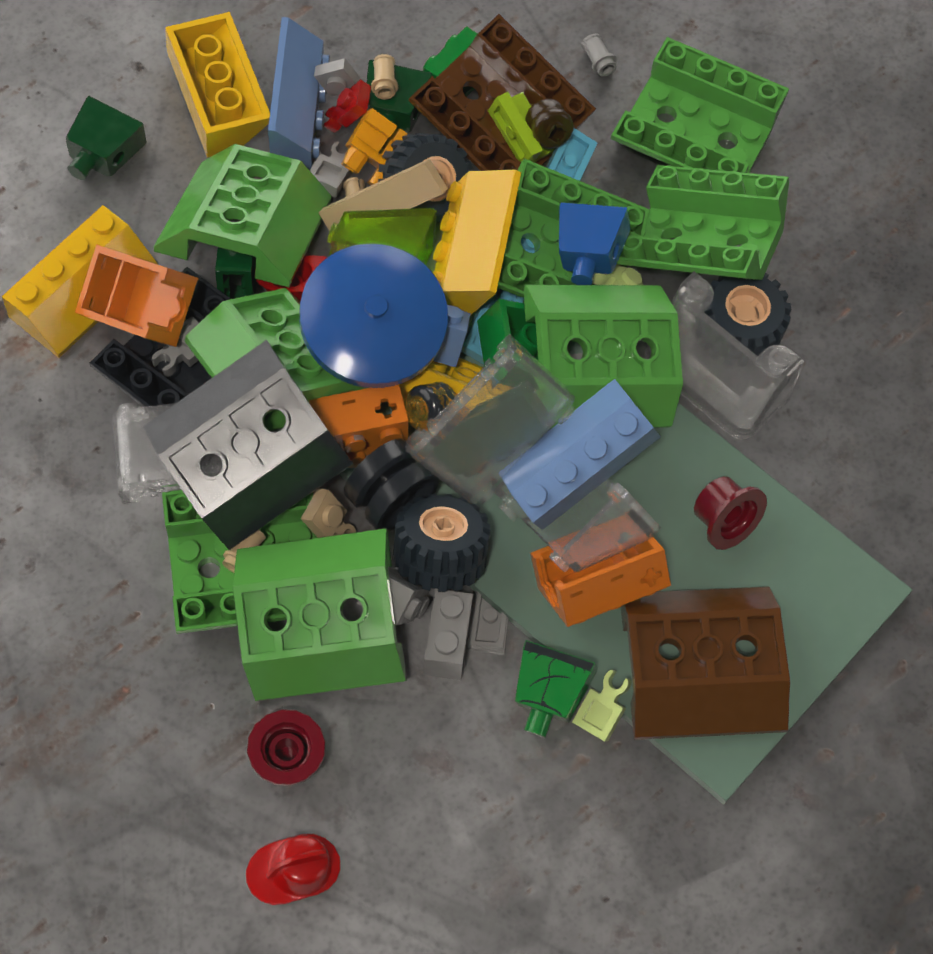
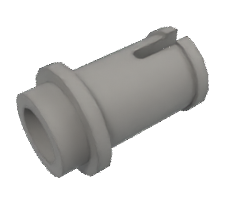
(602, 61)

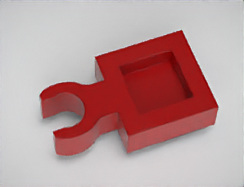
(350, 106)

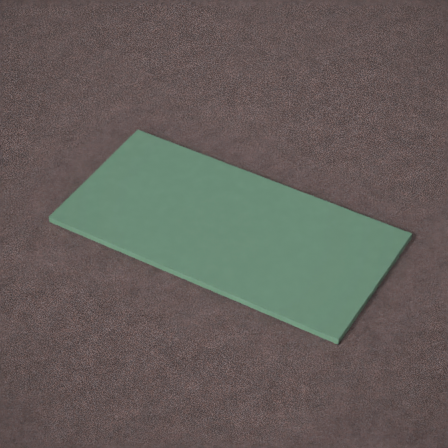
(824, 583)

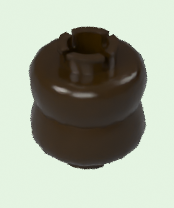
(549, 123)

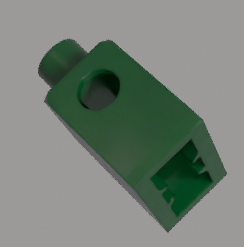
(398, 107)
(102, 139)
(235, 263)

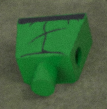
(551, 685)

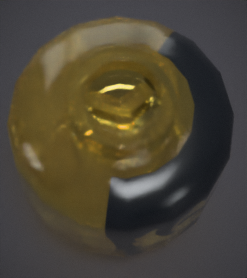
(427, 402)

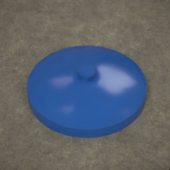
(373, 315)

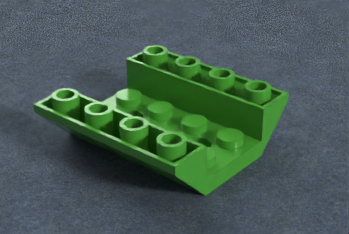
(708, 105)
(274, 212)
(707, 218)
(538, 220)
(241, 325)
(608, 327)
(210, 602)
(318, 645)

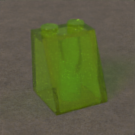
(402, 228)

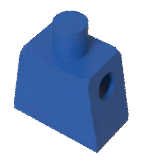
(591, 239)

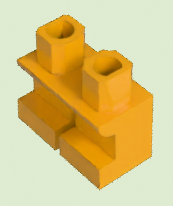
(367, 142)

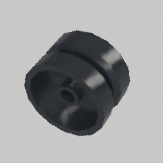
(387, 483)

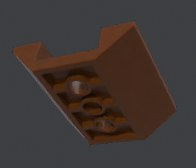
(493, 65)
(710, 684)

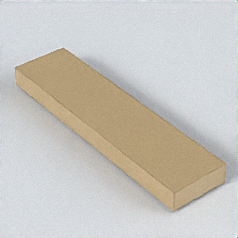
(398, 191)

